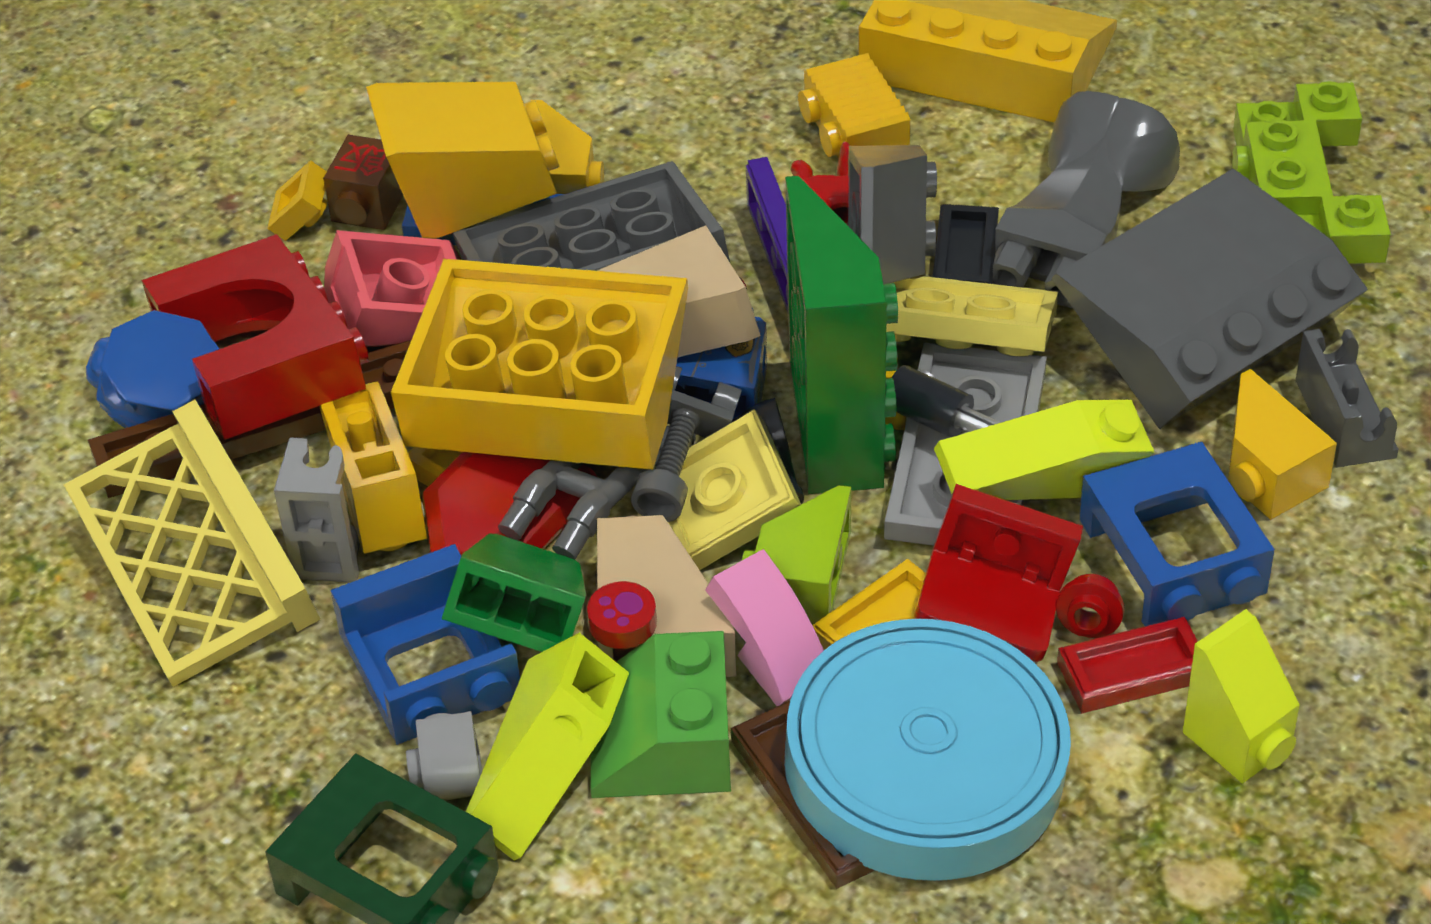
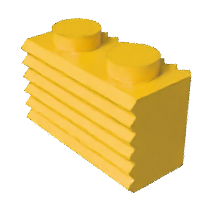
(852, 105)

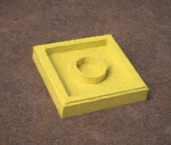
(732, 490)

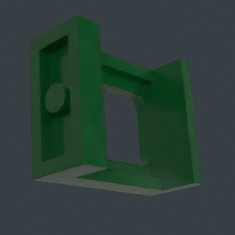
(309, 849)

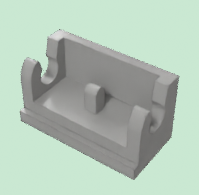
(316, 516)

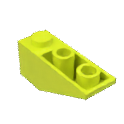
(545, 739)

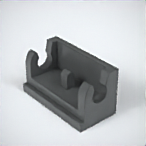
(1343, 401)

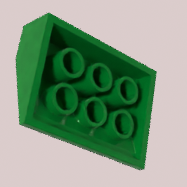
(838, 346)

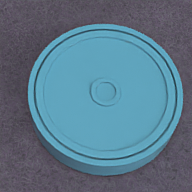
(927, 749)

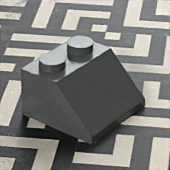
(889, 206)

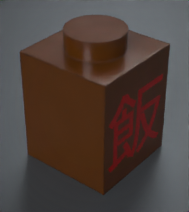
(361, 184)

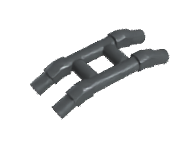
(595, 501)

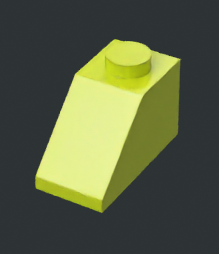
(1240, 700)

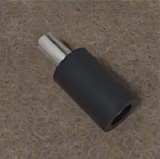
(936, 403)

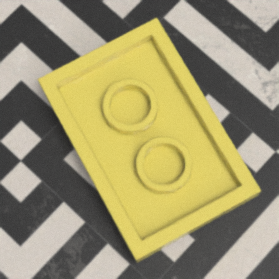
(974, 312)

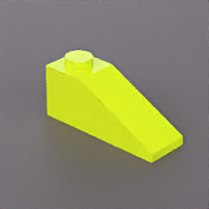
(1046, 450)

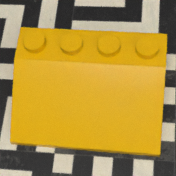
(986, 51)
(543, 363)

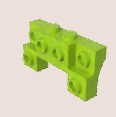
(1284, 156)

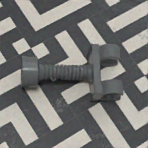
(662, 489)

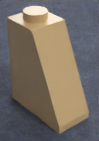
(652, 555)

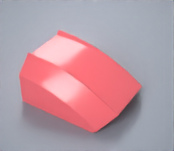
(383, 282)

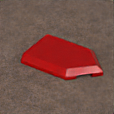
(477, 493)

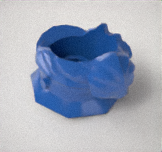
(148, 367)

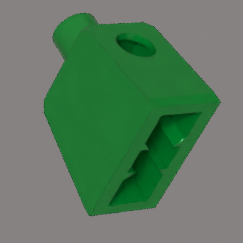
(516, 593)

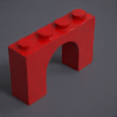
(290, 368)

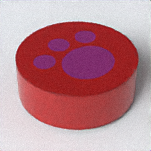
(622, 614)

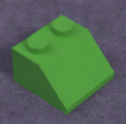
(668, 721)

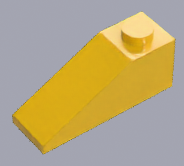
(377, 471)

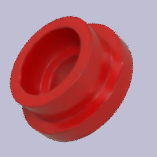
(1094, 593)

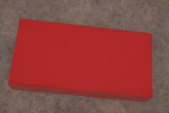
(1129, 664)

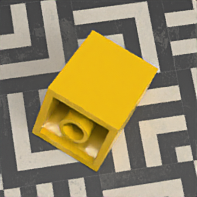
(463, 150)

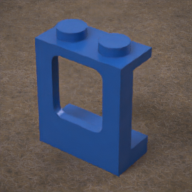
(1160, 485)
(404, 611)

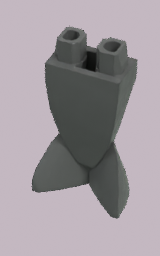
(1094, 155)

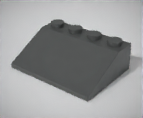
(593, 223)
(1207, 292)

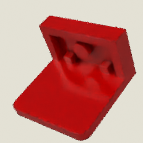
(998, 569)

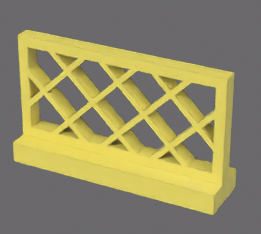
(244, 531)

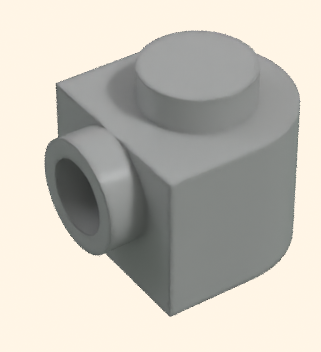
(446, 756)

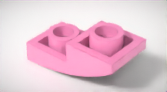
(769, 620)

